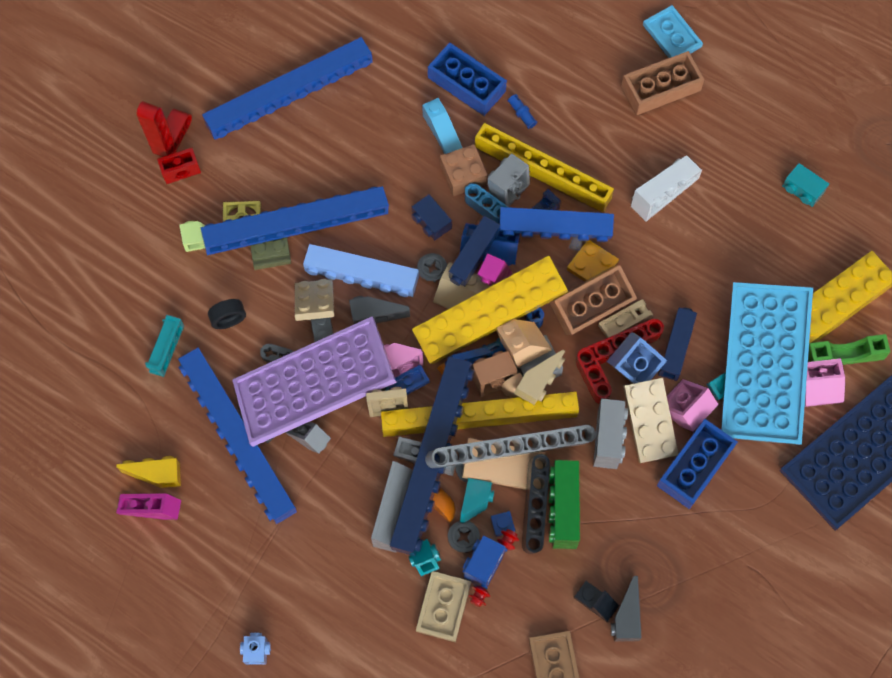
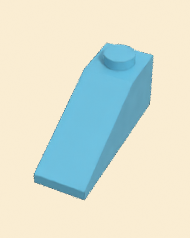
(441, 125)

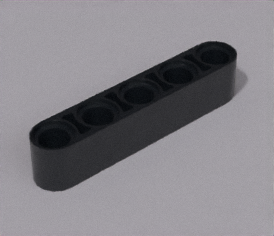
(530, 512)

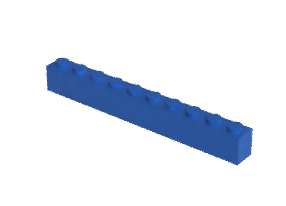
(287, 88)
(294, 220)
(233, 430)

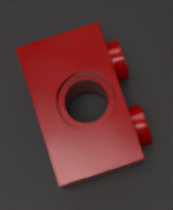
(179, 166)

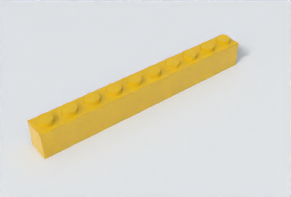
(485, 414)

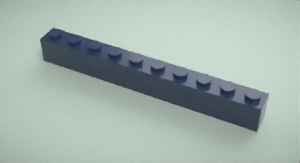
(438, 434)

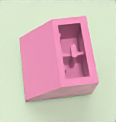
(825, 382)

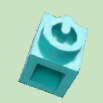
(427, 559)

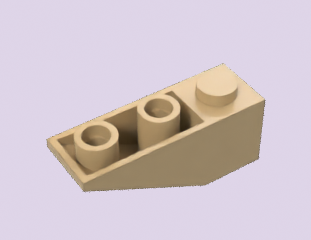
(534, 381)

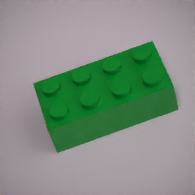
(565, 507)

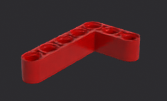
(162, 133)
(610, 347)

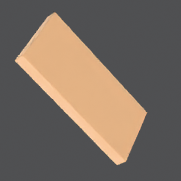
(503, 471)

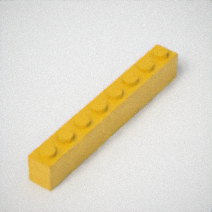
(545, 168)

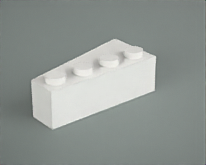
(665, 187)

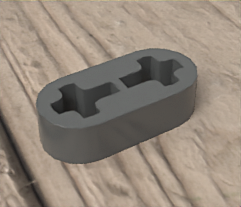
(277, 350)

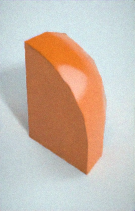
(444, 505)

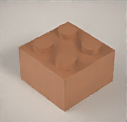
(463, 168)
(493, 372)

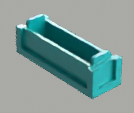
(165, 345)

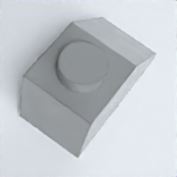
(310, 436)

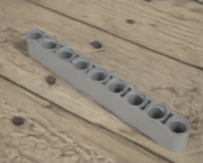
(503, 449)

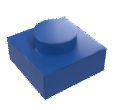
(502, 522)

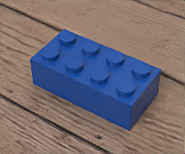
(467, 79)
(697, 463)

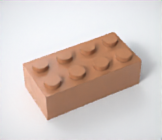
(662, 83)
(593, 300)

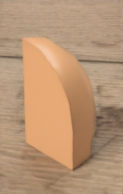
(511, 384)

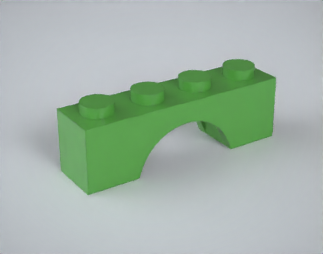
(865, 350)

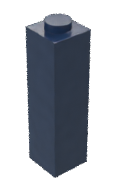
(474, 251)
(678, 343)

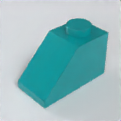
(476, 498)

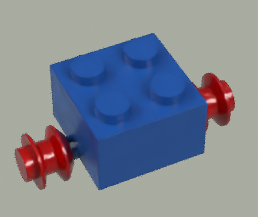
(484, 563)

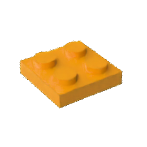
(591, 261)

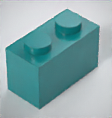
(805, 185)

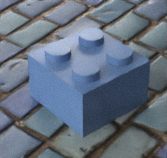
(636, 359)

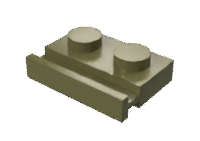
(270, 254)

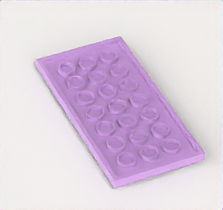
(313, 381)

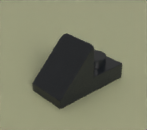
(598, 602)

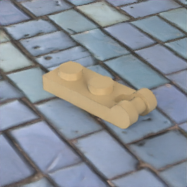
(625, 319)

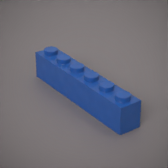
(556, 223)

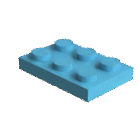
(672, 32)

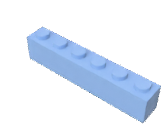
(361, 270)

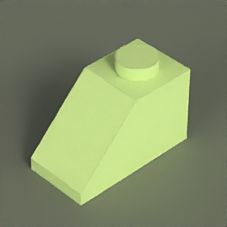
(192, 235)

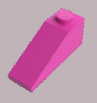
(493, 270)
(149, 506)

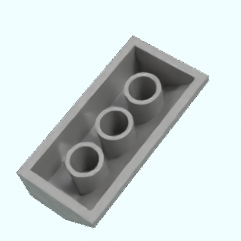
(391, 506)

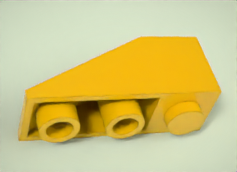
(159, 473)

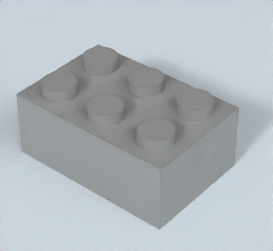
(610, 434)

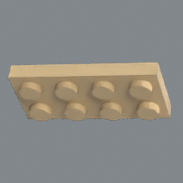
(650, 420)

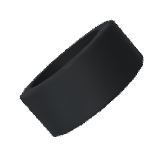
(226, 314)

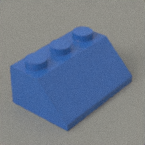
(503, 247)

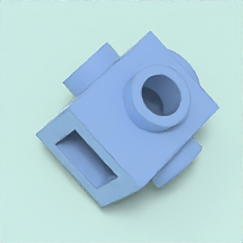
(258, 656)

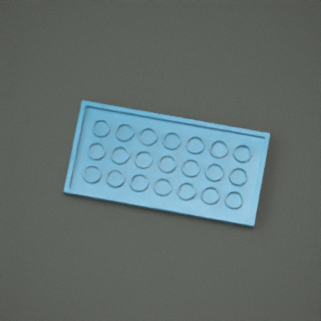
(767, 363)

